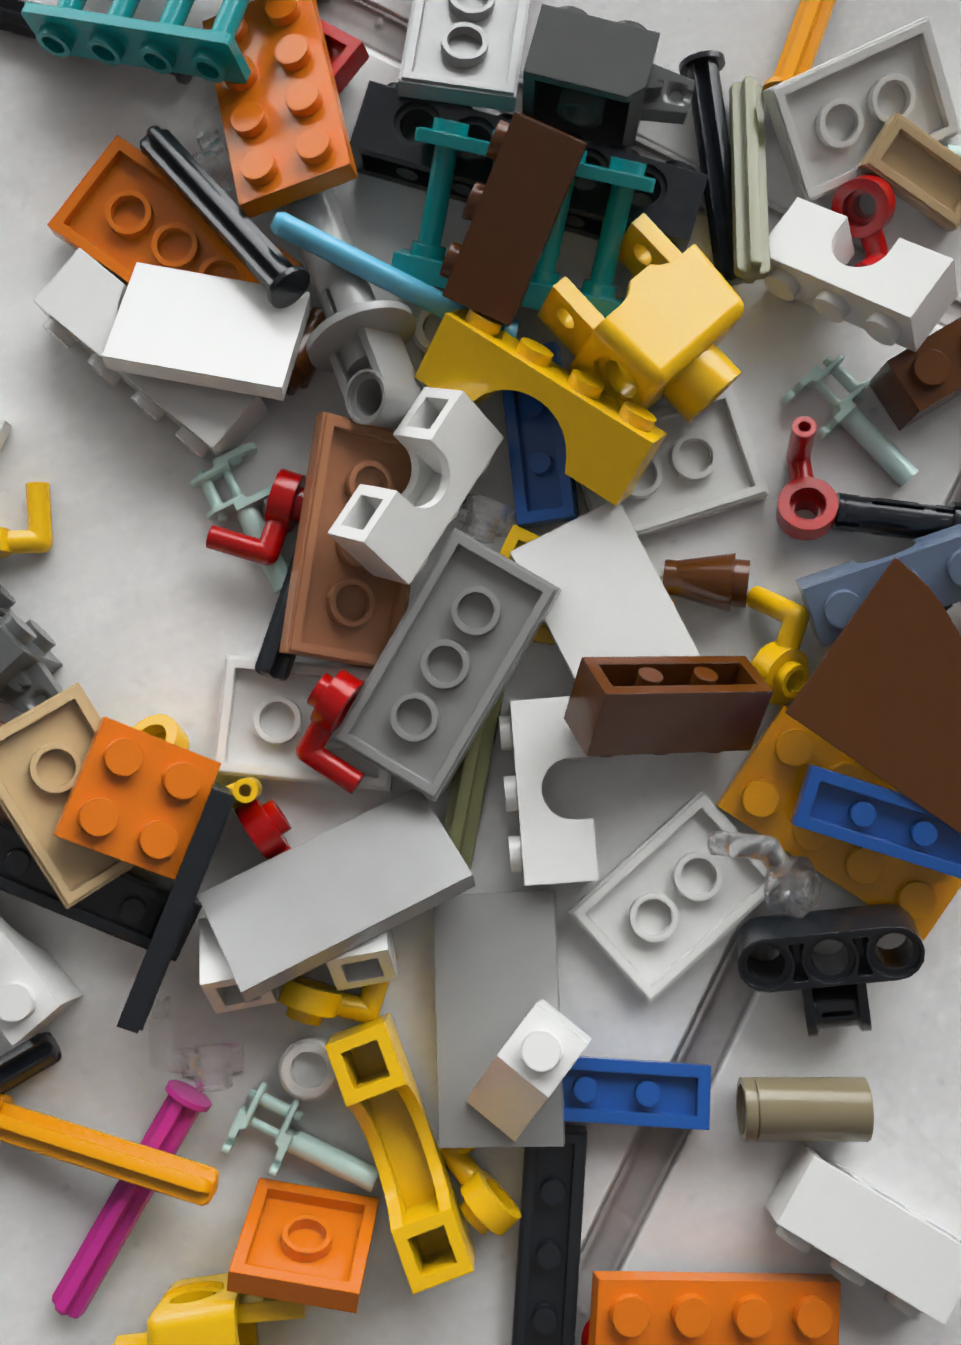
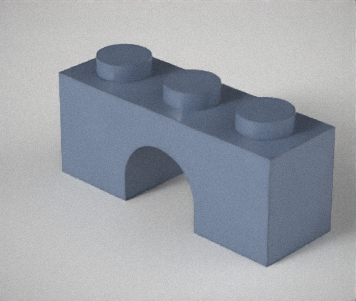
(838, 592)

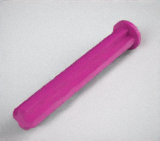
(126, 1204)

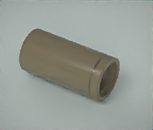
(804, 1109)

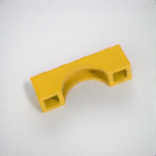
(604, 440)
(414, 1178)

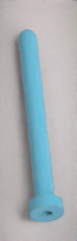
(367, 267)

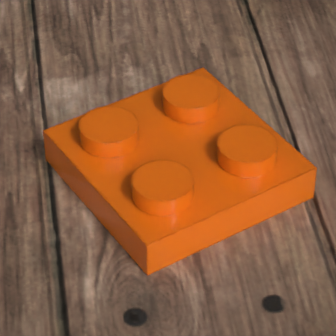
(137, 798)
(304, 1245)

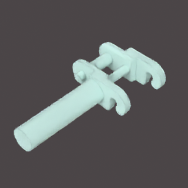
(853, 419)
(247, 507)
(298, 1142)

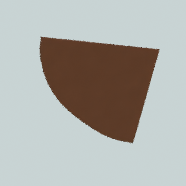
(894, 693)

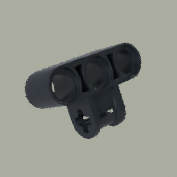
(833, 983)

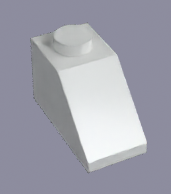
(528, 1069)

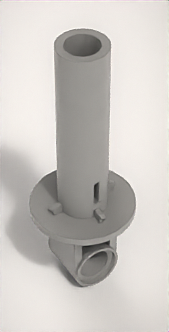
(361, 335)

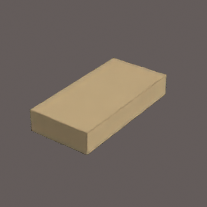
(917, 170)

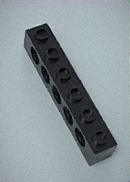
(385, 153)

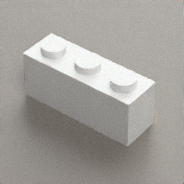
(868, 1235)

